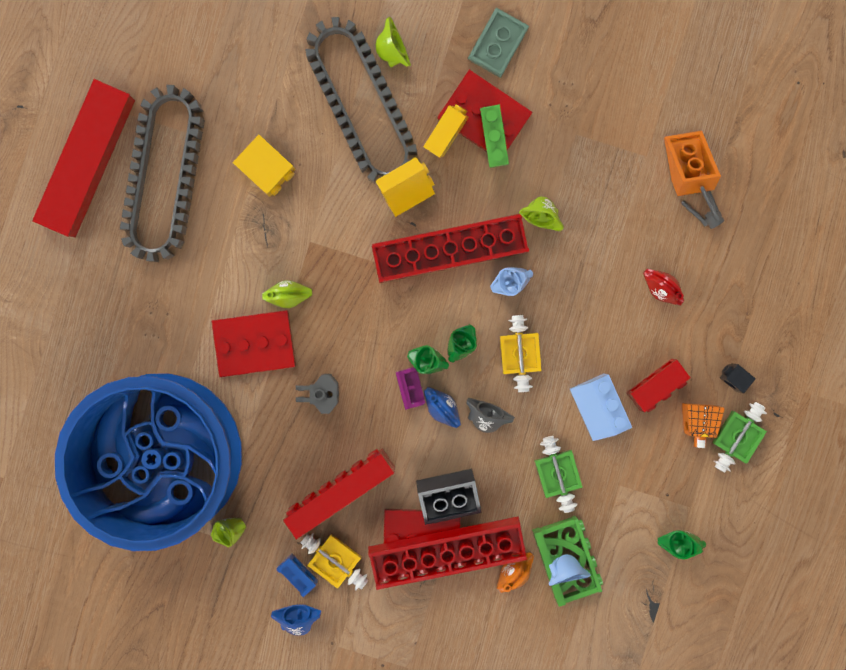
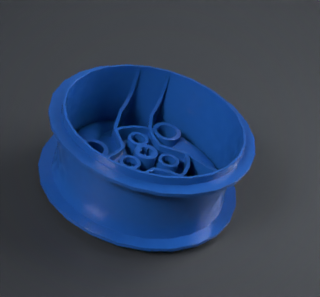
(102, 430)

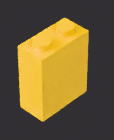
(446, 130)
(264, 166)
(406, 186)

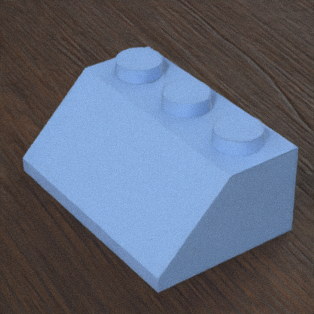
(600, 407)

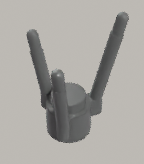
(713, 217)

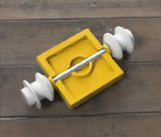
(520, 353)
(334, 561)

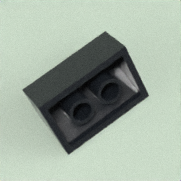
(448, 496)

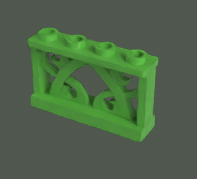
(548, 543)

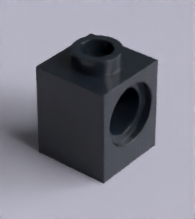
(737, 377)

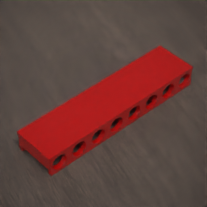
(84, 159)
(450, 248)
(447, 552)

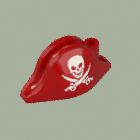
(664, 286)

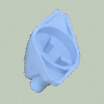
(511, 281)
(566, 569)

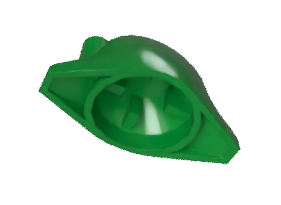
(461, 343)
(427, 360)
(682, 544)

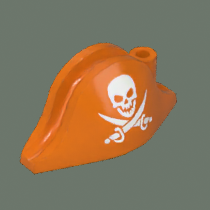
(515, 574)

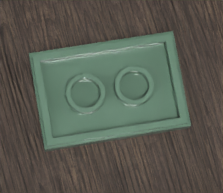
(498, 42)

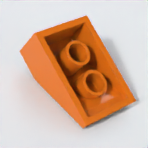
(691, 163)

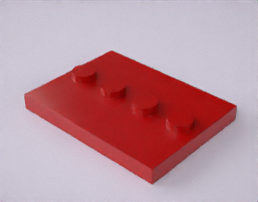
(478, 93)
(253, 343)
(410, 523)

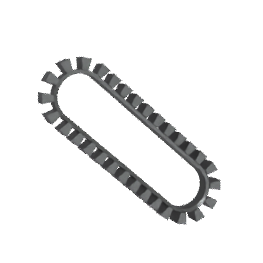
(380, 83)
(194, 107)

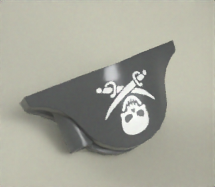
(487, 416)

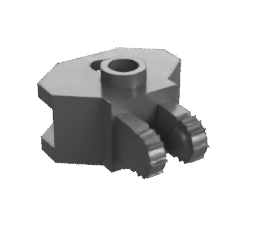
(319, 393)

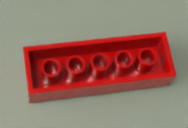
(339, 493)

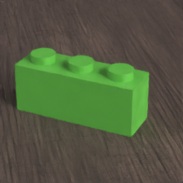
(494, 136)

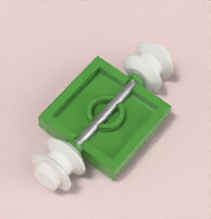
(739, 437)
(558, 474)

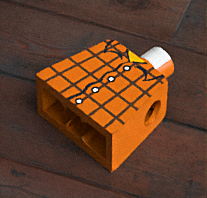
(701, 422)

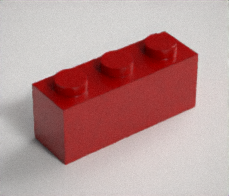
(658, 385)

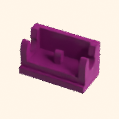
(410, 388)

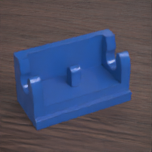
(297, 574)

